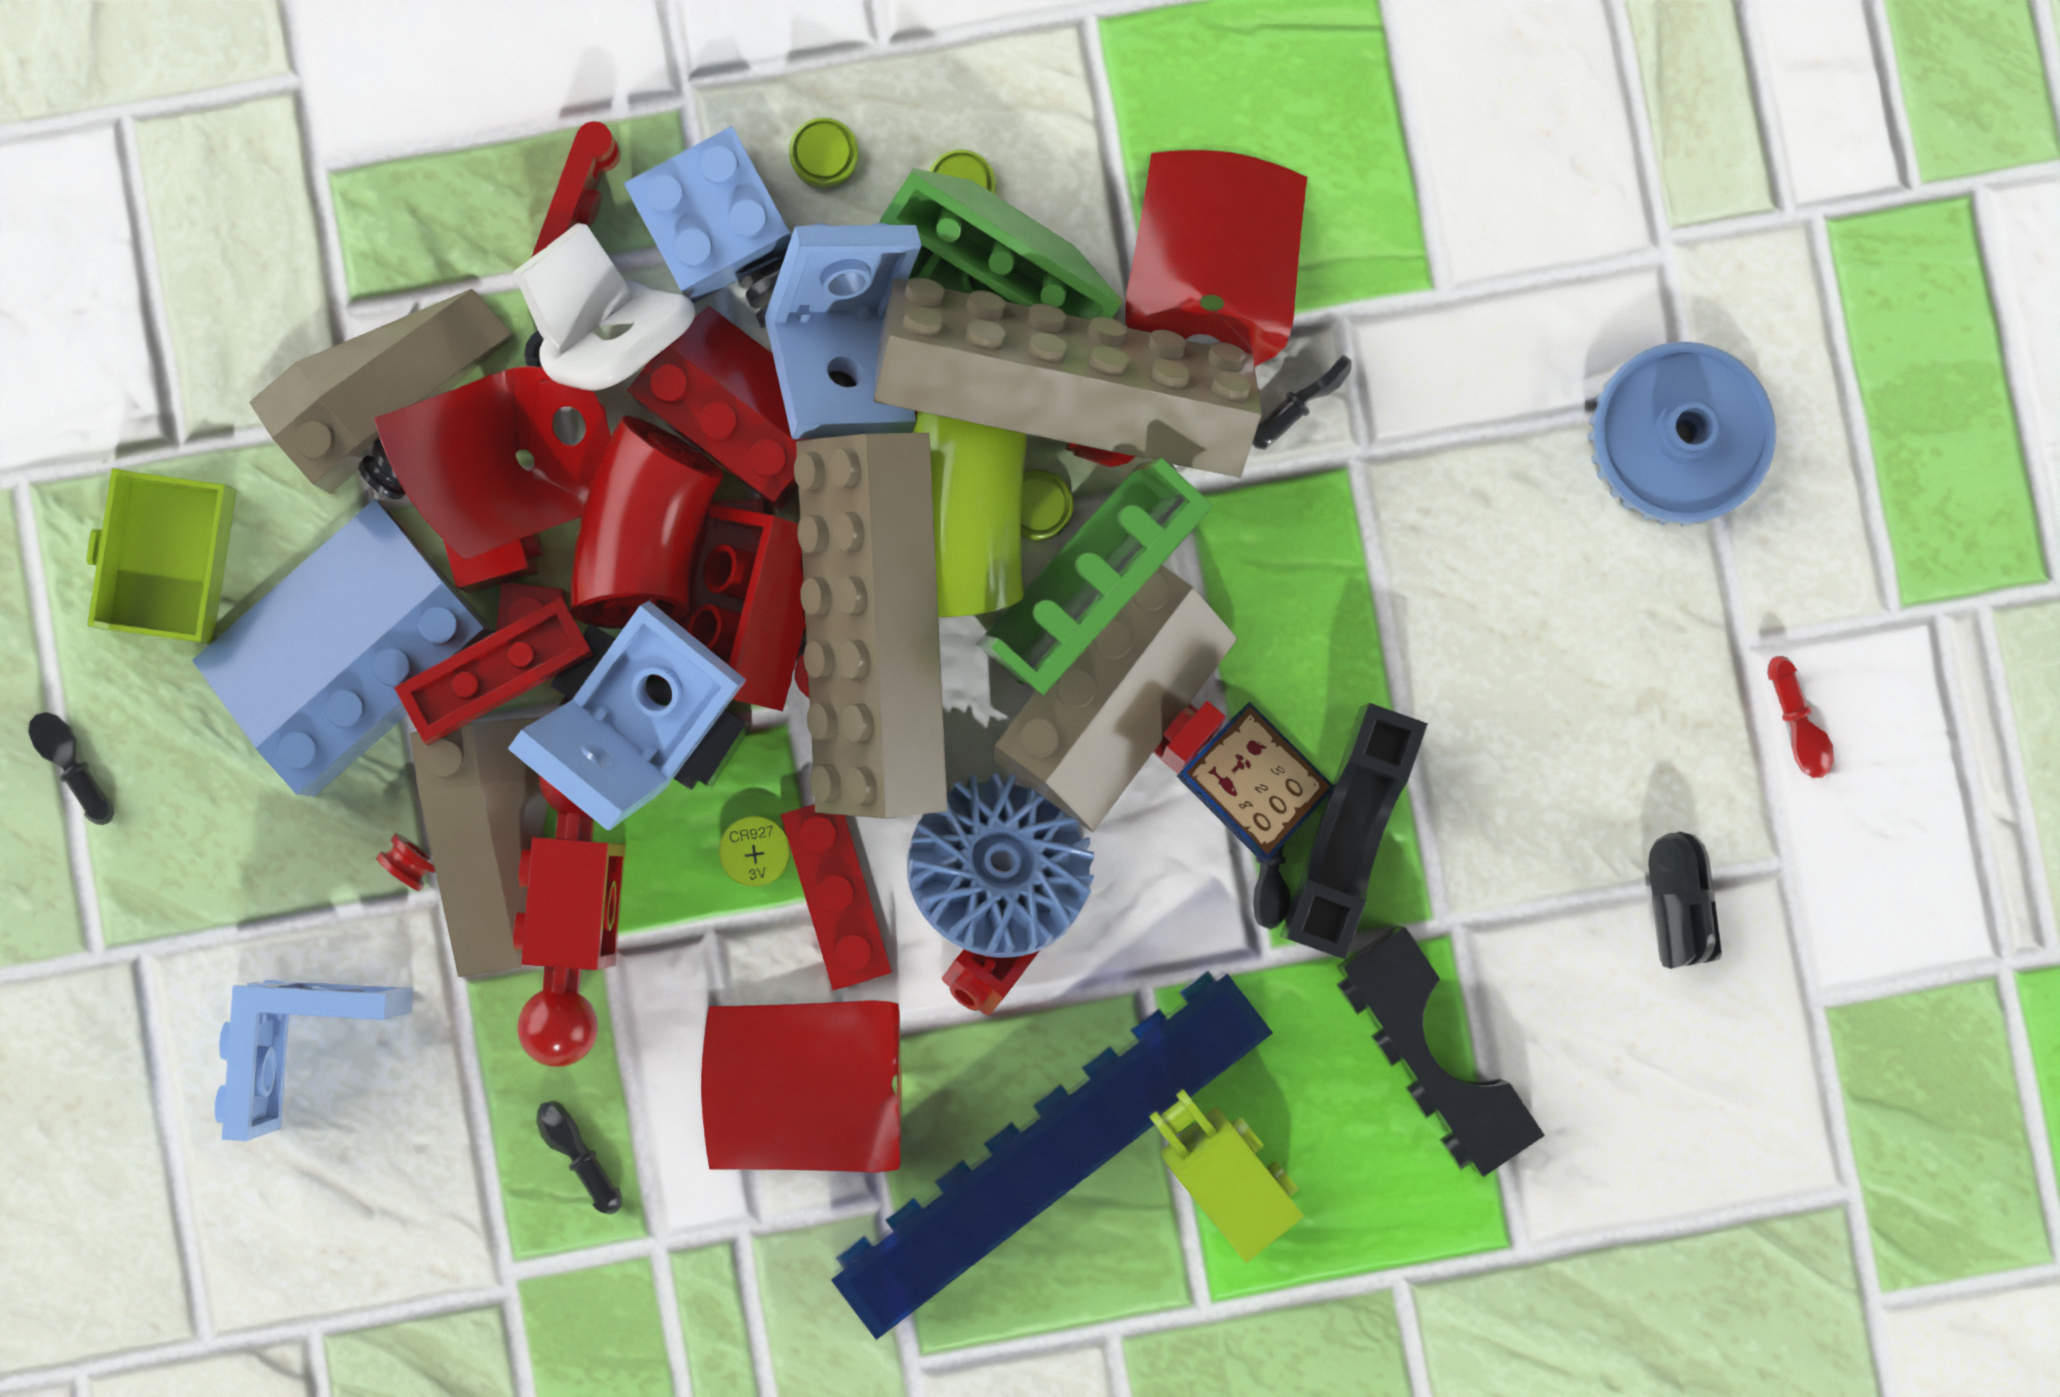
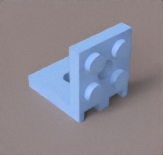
(835, 324)
(611, 741)
(257, 1043)

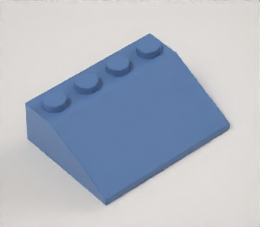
(323, 649)

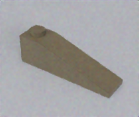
(328, 402)
(478, 818)

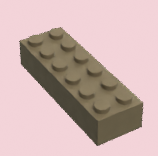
(1067, 377)
(871, 625)

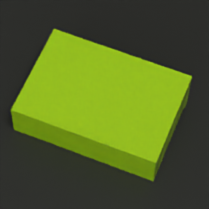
(160, 556)

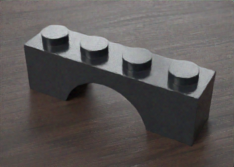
(1351, 829)
(1482, 1118)

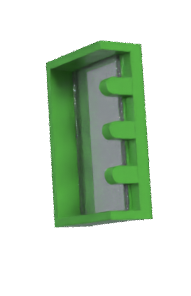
(1095, 574)

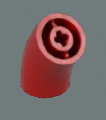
(640, 525)

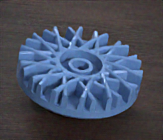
(1648, 460)
(1023, 836)

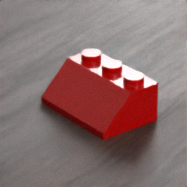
(726, 402)
(749, 602)

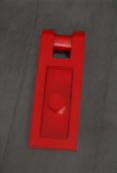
(576, 194)

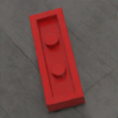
(493, 671)
(836, 896)

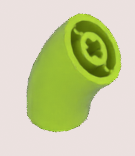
(975, 514)

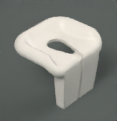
(578, 288)

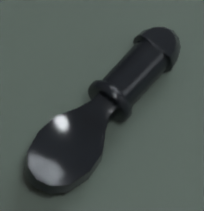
(1294, 405)
(57, 744)
(1271, 893)
(562, 1135)

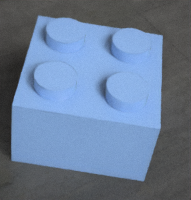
(709, 214)

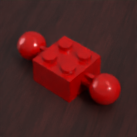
(566, 928)

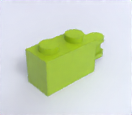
(1226, 1177)

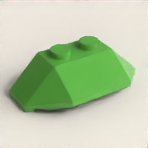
(989, 246)

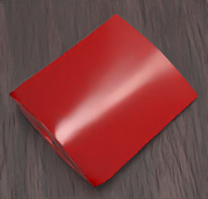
(1223, 231)
(462, 462)
(803, 1087)

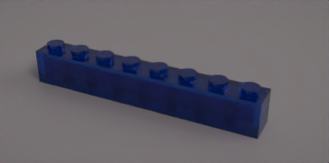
(1048, 1154)

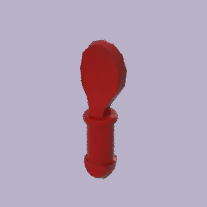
(1809, 743)

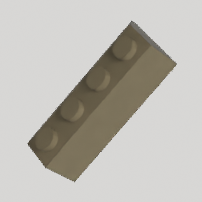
(1116, 700)

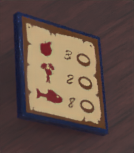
(1255, 782)

